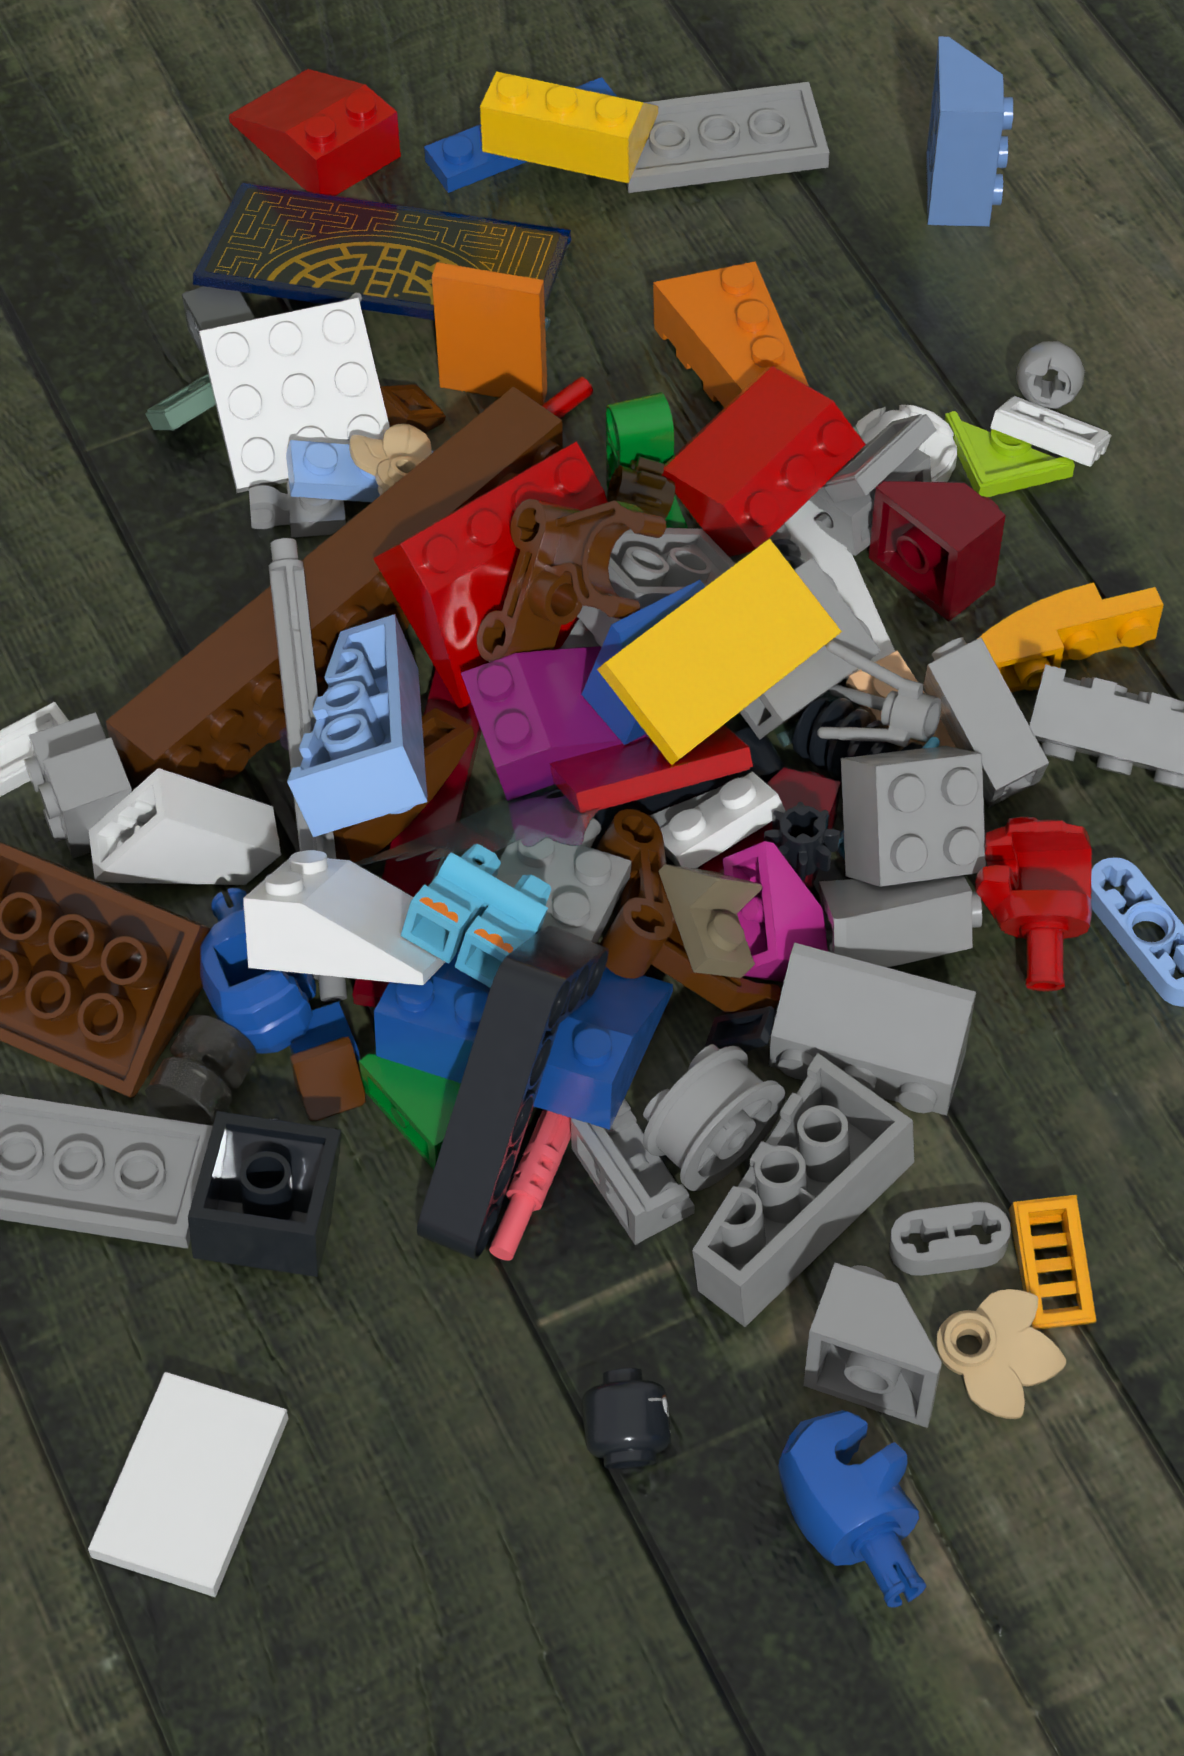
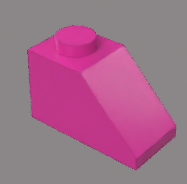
(778, 914)

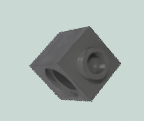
(213, 308)

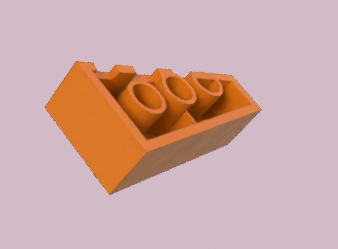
(724, 328)

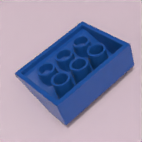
(590, 1056)

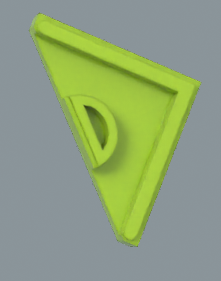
(1001, 462)

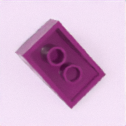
(536, 714)

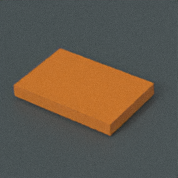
(490, 331)

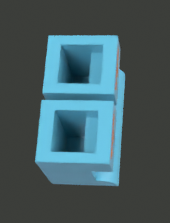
(475, 913)

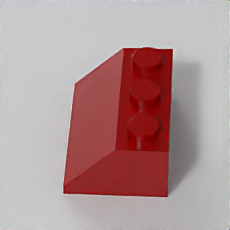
(761, 460)

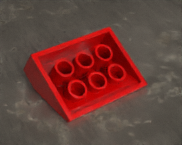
(465, 562)

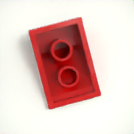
(322, 130)

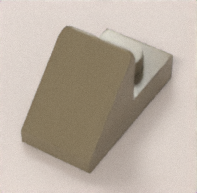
(707, 918)

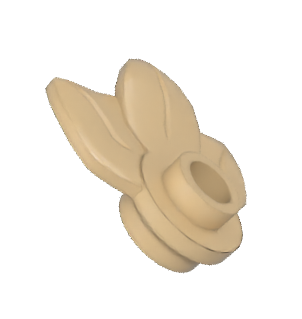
(393, 456)
(1009, 1353)

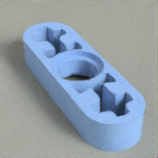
(1143, 905)

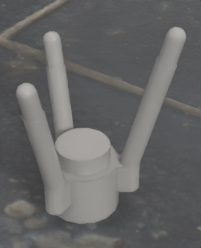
(906, 712)

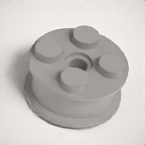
(712, 1116)

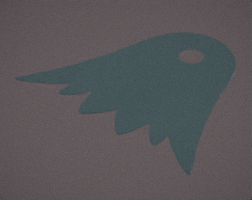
(524, 818)

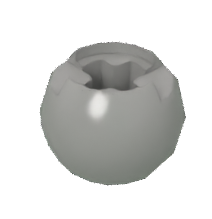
(1035, 365)

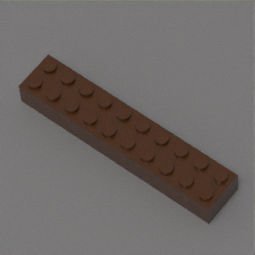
(227, 691)

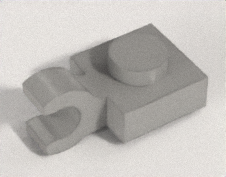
(303, 514)

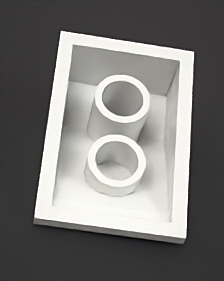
(332, 922)

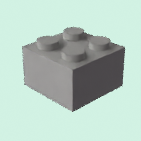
(913, 815)

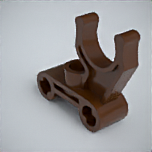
(559, 572)
(647, 928)

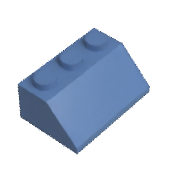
(965, 138)

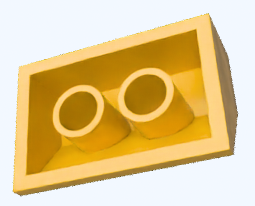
(564, 126)

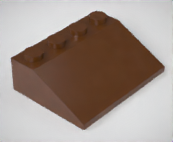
(91, 971)

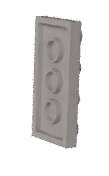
(731, 137)
(99, 1170)

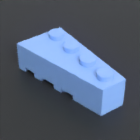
(366, 735)

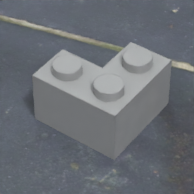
(76, 778)

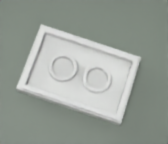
(189, 1484)

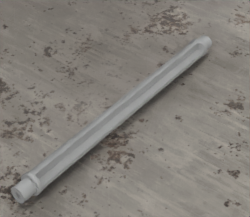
(299, 693)

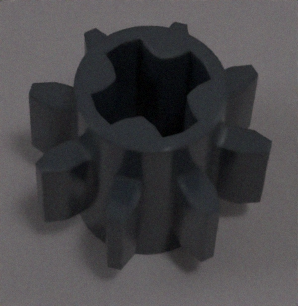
(804, 838)

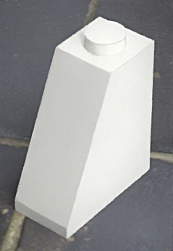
(183, 835)

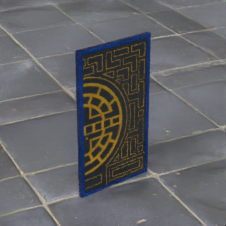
(341, 246)

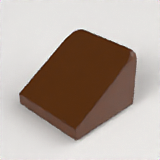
(411, 406)
(328, 1079)

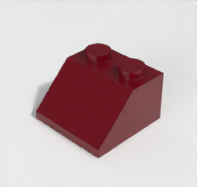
(937, 541)

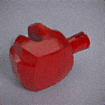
(1039, 890)

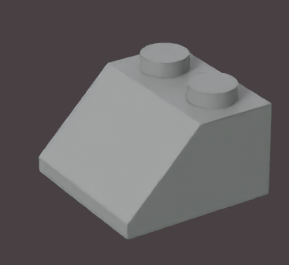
(872, 1347)

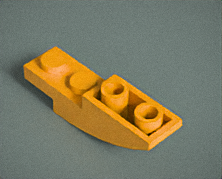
(1069, 627)

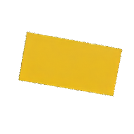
(719, 651)

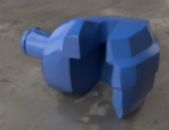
(259, 1003)
(855, 1508)

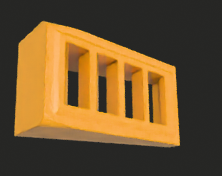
(1045, 1211)

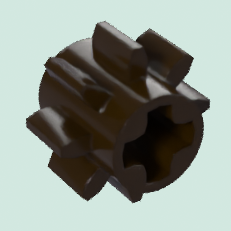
(643, 487)

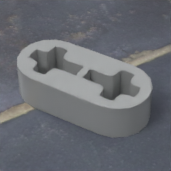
(949, 1238)

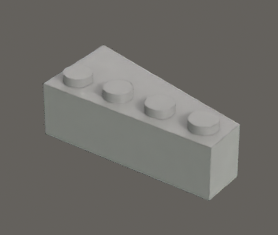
(1110, 724)
(802, 1189)

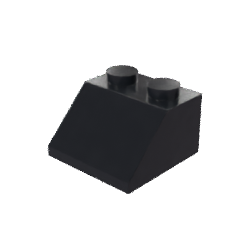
(265, 1194)

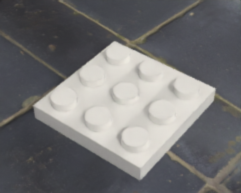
(292, 380)

